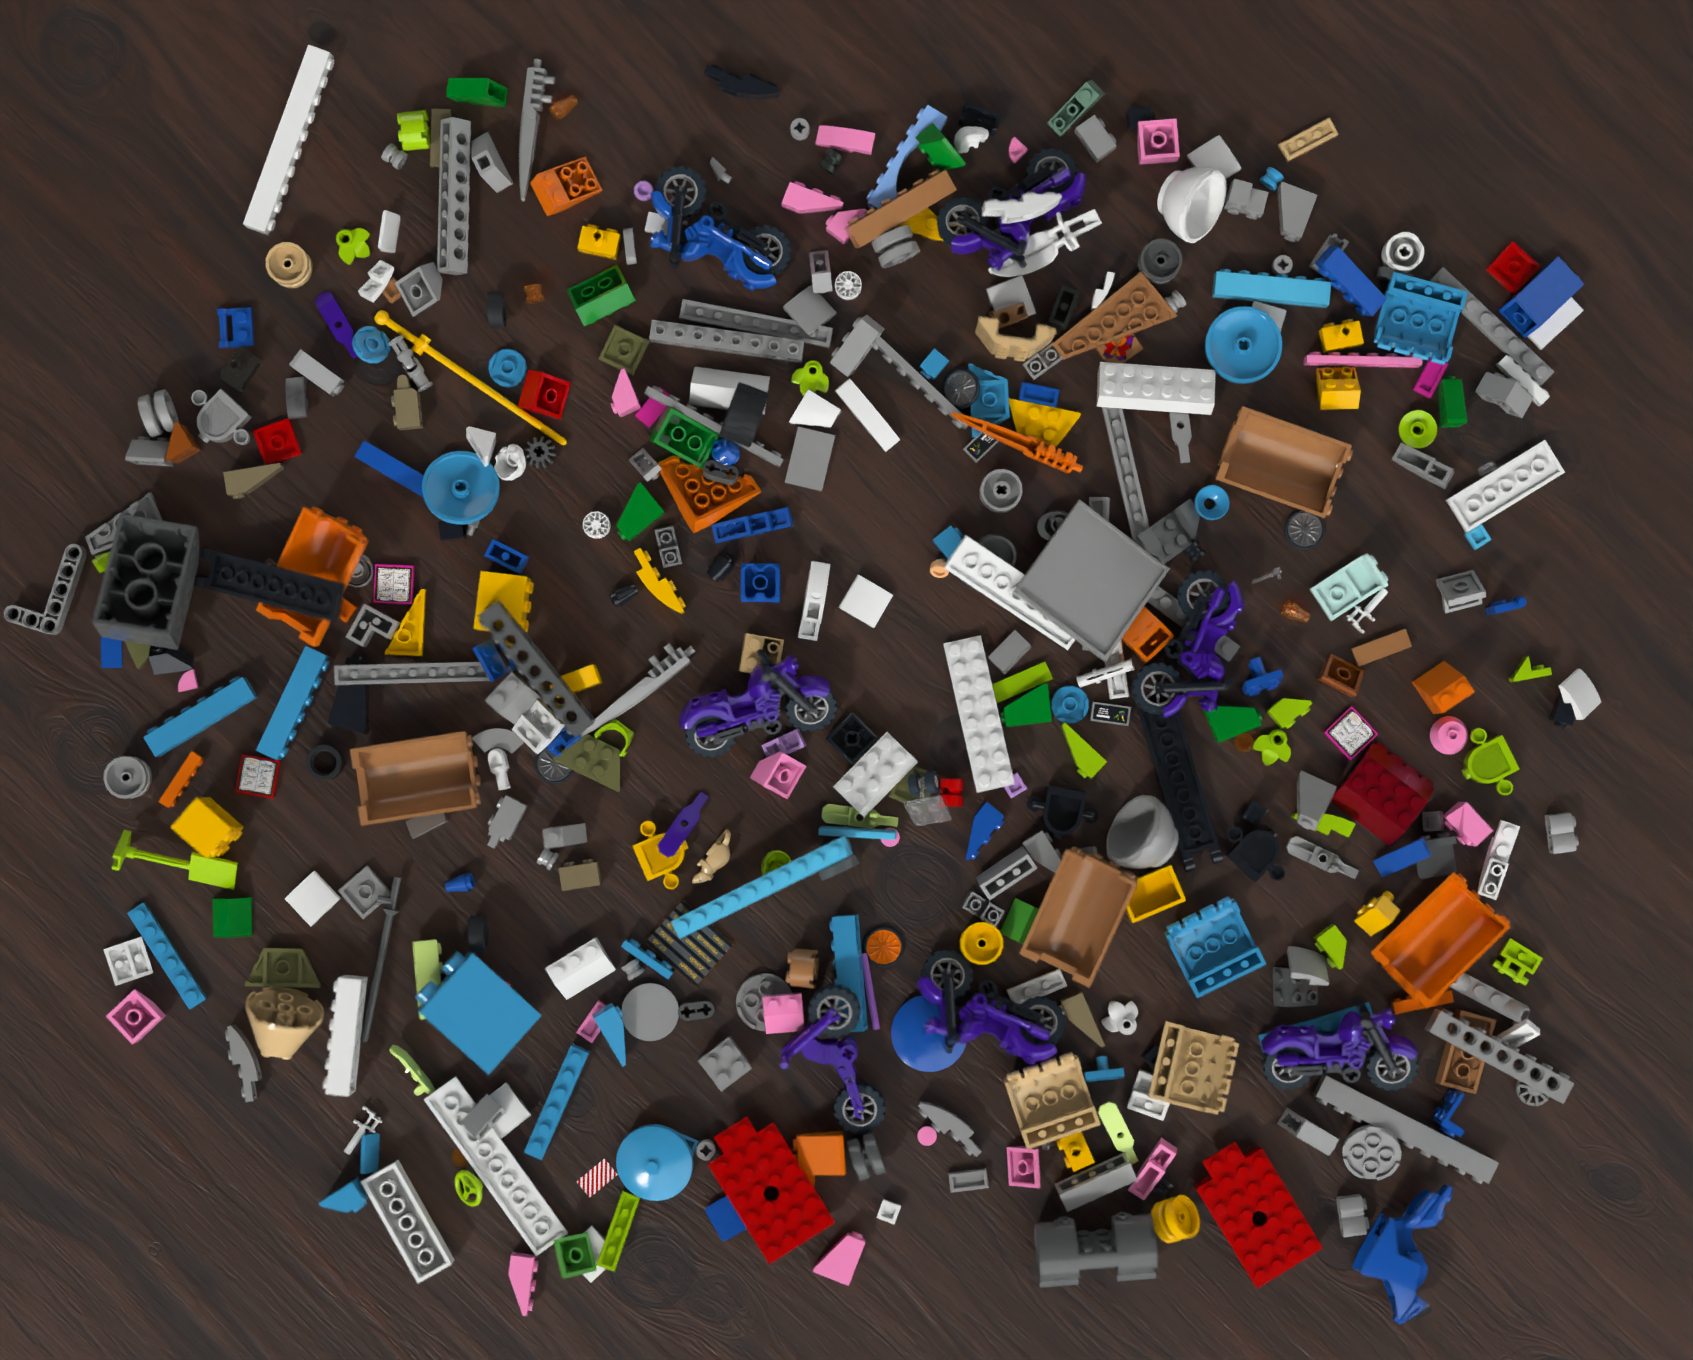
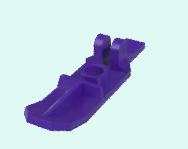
(333, 315)
(677, 833)

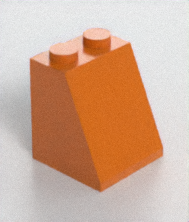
(1442, 687)
(821, 1153)

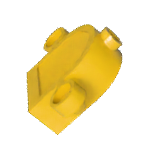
(653, 862)

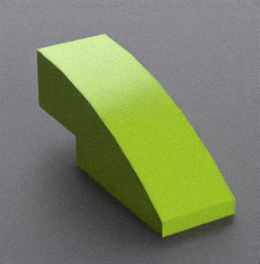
(1334, 823)

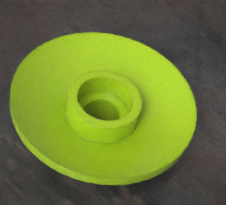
(1426, 425)

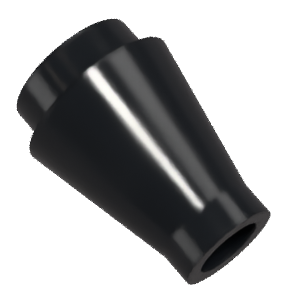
(622, 595)

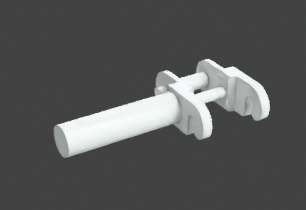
(1367, 610)
(362, 1129)

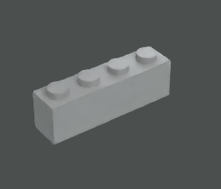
(1096, 1182)

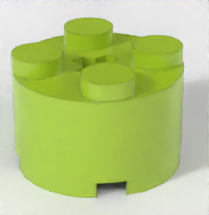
(414, 130)

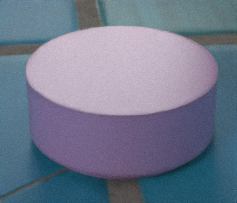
(642, 190)

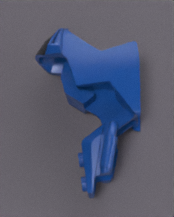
(1393, 1257)

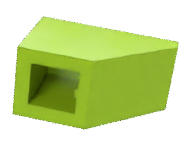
(1286, 710)
(1333, 944)

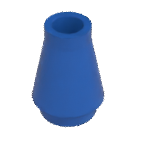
(463, 882)

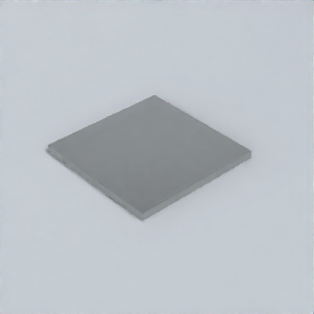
(1091, 580)

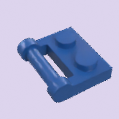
(242, 327)
(491, 660)

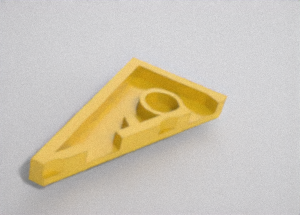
(924, 224)
(410, 635)

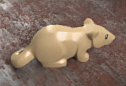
(717, 857)

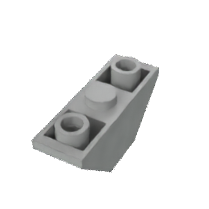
(490, 163)

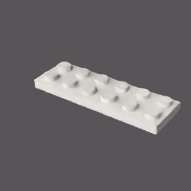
(1505, 486)

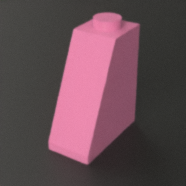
(841, 1259)

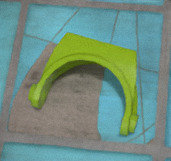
(616, 725)

